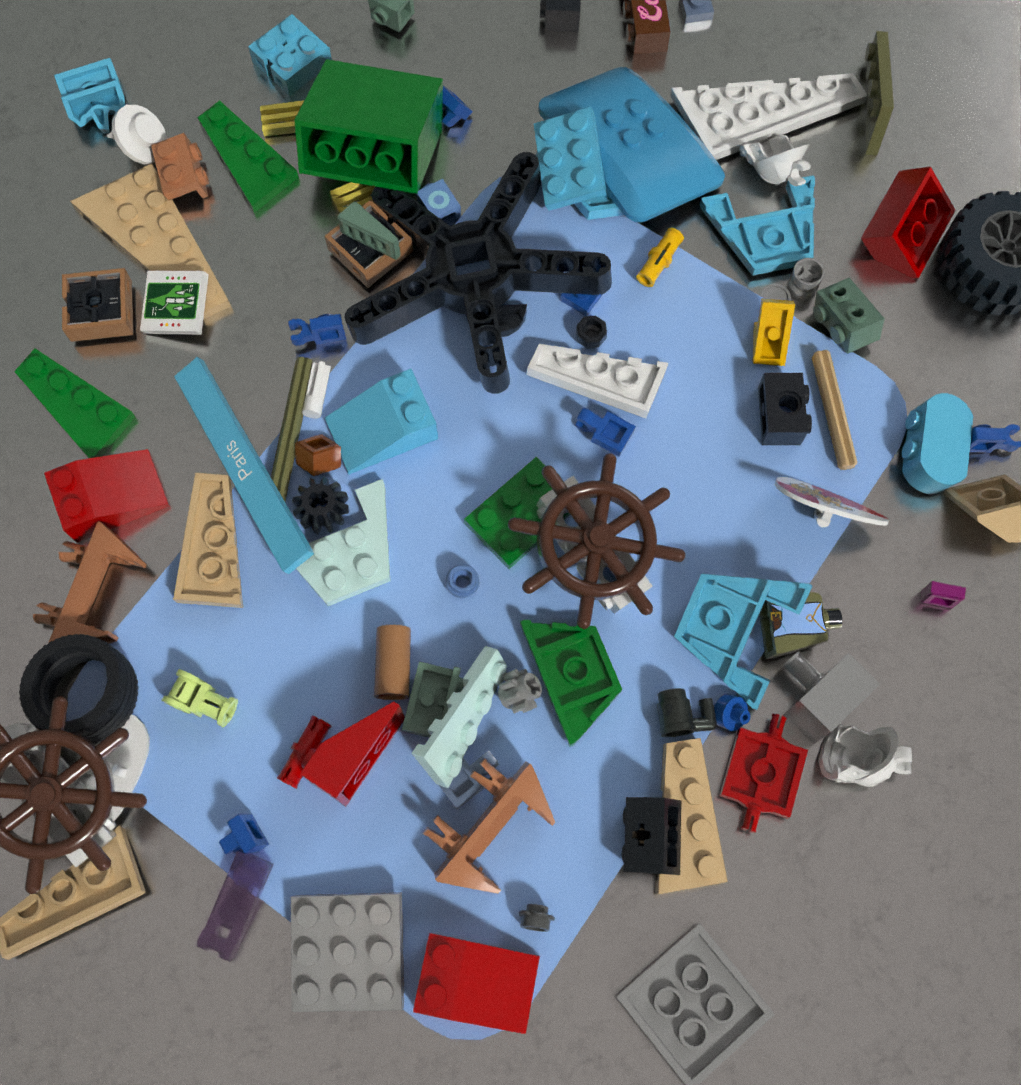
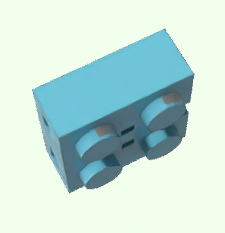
(290, 54)

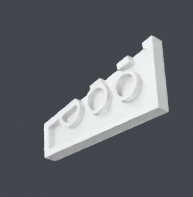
(608, 380)

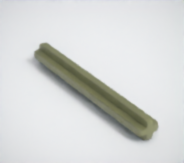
(291, 426)

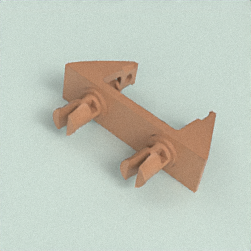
(94, 559)
(464, 849)

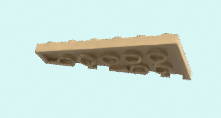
(149, 229)

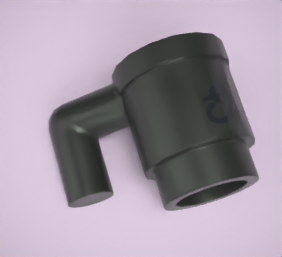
(677, 717)

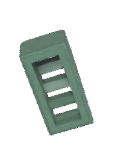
(364, 228)

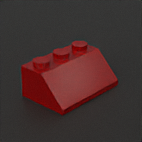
(909, 221)

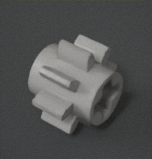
(519, 691)

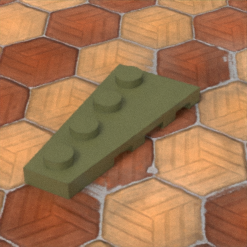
(879, 91)

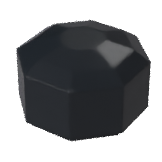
(591, 332)

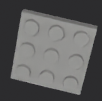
(347, 952)
(695, 1006)

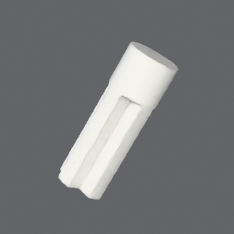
(316, 390)

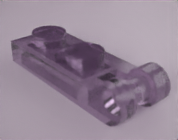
(235, 904)

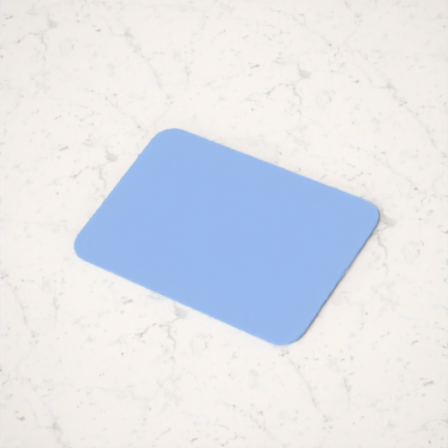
(301, 658)

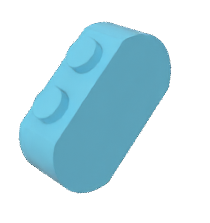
(937, 443)

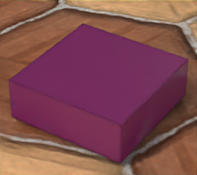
(942, 594)

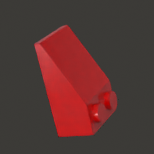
(105, 490)
(349, 756)
(476, 984)

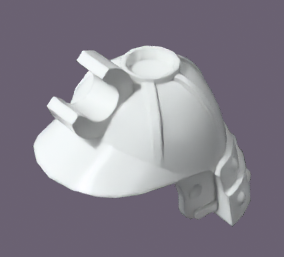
(777, 160)
(863, 756)

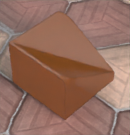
(318, 455)

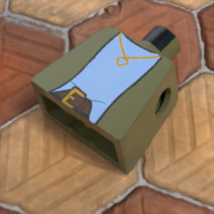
(789, 632)

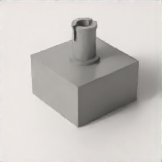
(827, 696)

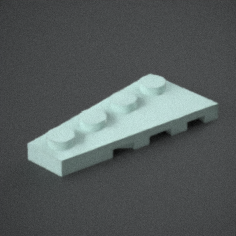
(458, 729)

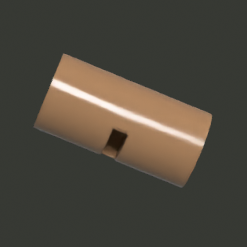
(392, 662)

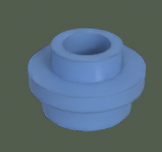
(458, 572)

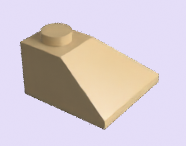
(993, 504)

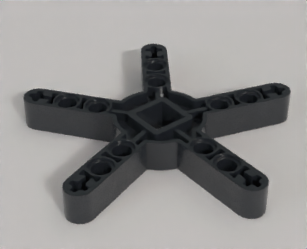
(479, 291)

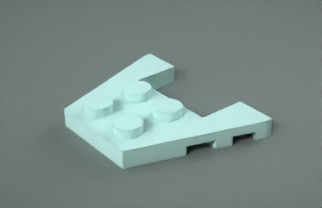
(352, 557)

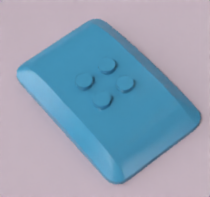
(644, 144)

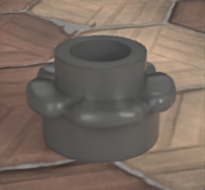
(536, 918)

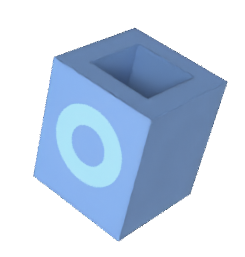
(440, 201)

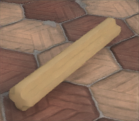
(834, 410)

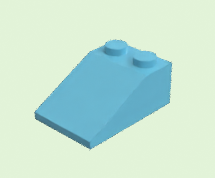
(382, 422)

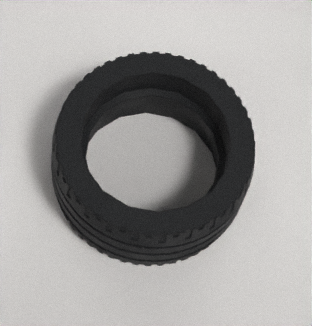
(59, 657)

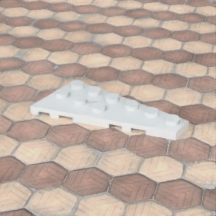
(763, 109)

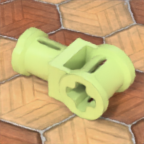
(195, 696)

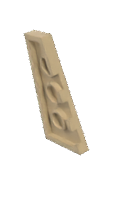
(209, 549)
(687, 780)
(72, 899)

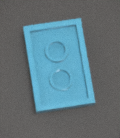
(569, 159)

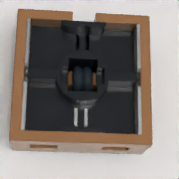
(362, 260)
(97, 304)

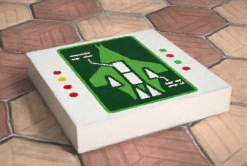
(174, 302)

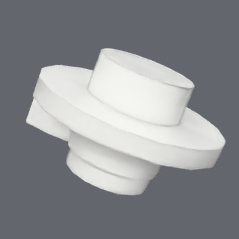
(135, 131)

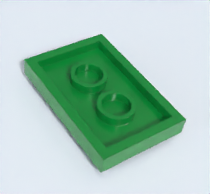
(514, 499)

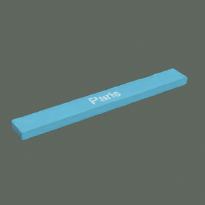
(244, 466)

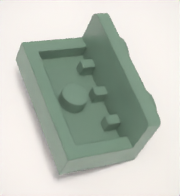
(429, 696)

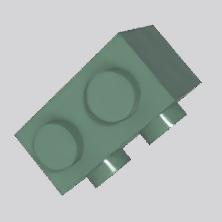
(848, 315)

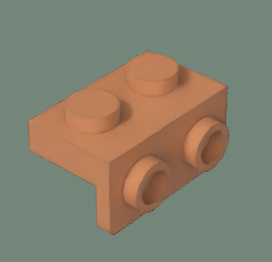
(180, 167)

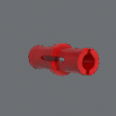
(311, 738)

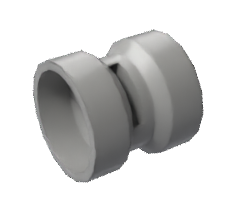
(805, 279)

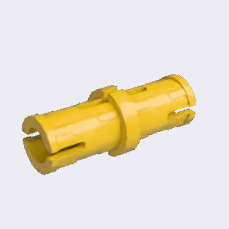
(650, 270)

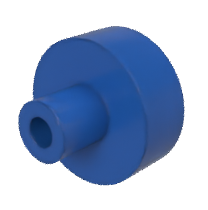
(731, 712)

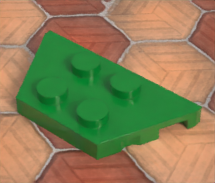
(573, 672)

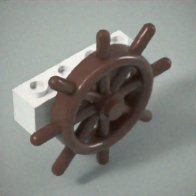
(595, 542)
(53, 795)

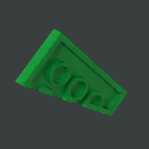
(250, 160)
(80, 408)

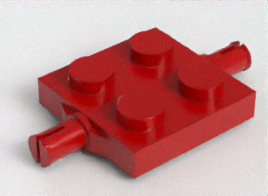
(764, 773)

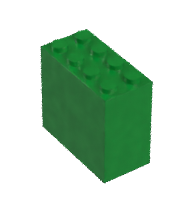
(369, 126)

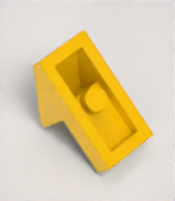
(772, 332)

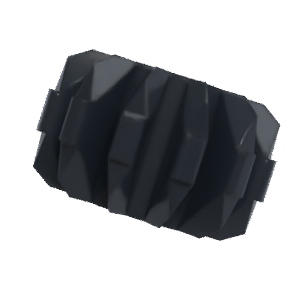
(323, 494)

